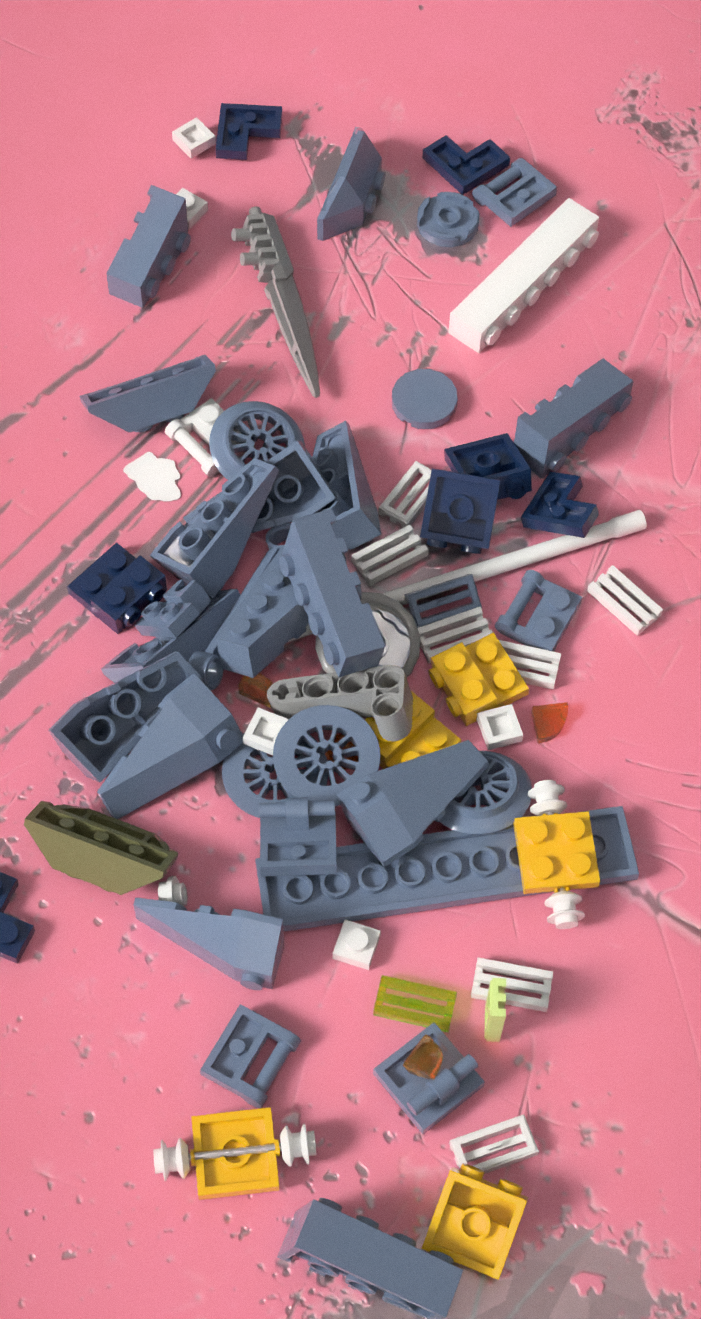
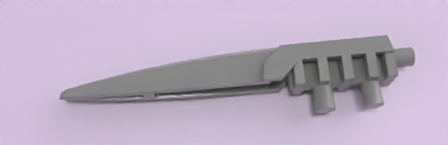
(271, 258)

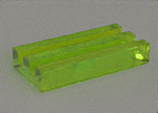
(413, 1017)

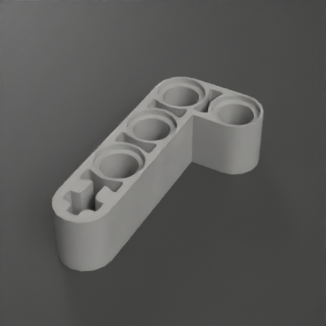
(372, 692)

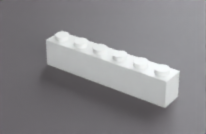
(524, 276)

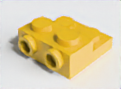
(477, 678)
(424, 738)
(476, 1220)

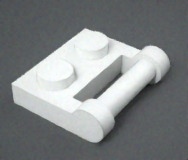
(201, 422)

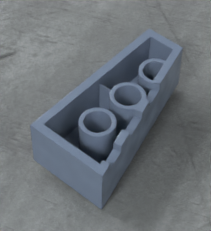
(571, 417)
(331, 594)
(262, 623)
(371, 1259)

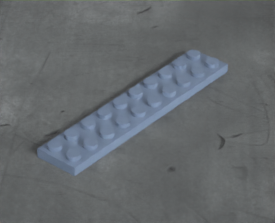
(436, 874)

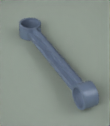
(208, 662)

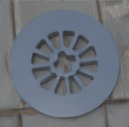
(222, 433)
(315, 720)
(235, 773)
(502, 782)

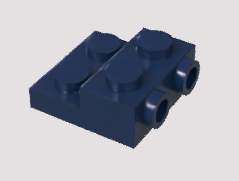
(495, 459)
(460, 510)
(118, 587)

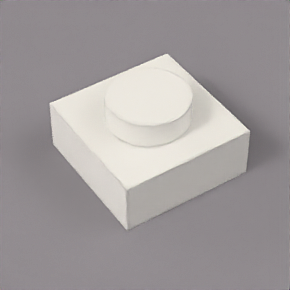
(193, 137)
(195, 206)
(499, 727)
(263, 730)
(356, 944)

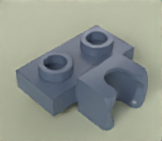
(176, 614)

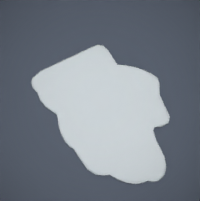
(155, 477)

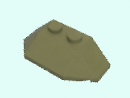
(98, 847)

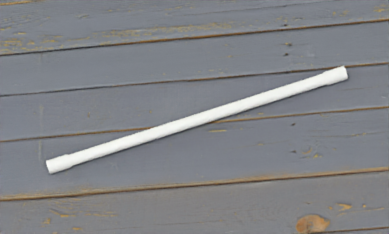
(615, 528)

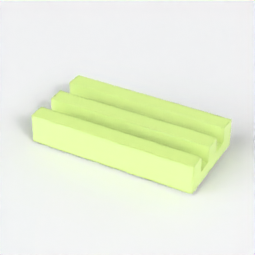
(494, 1010)

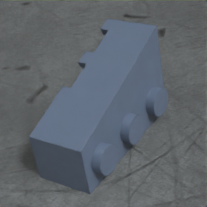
(151, 250)

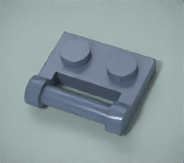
(518, 199)
(549, 618)
(238, 1050)

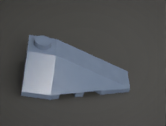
(343, 470)
(296, 491)
(215, 537)
(192, 639)
(108, 722)
(180, 743)
(401, 801)
(239, 945)

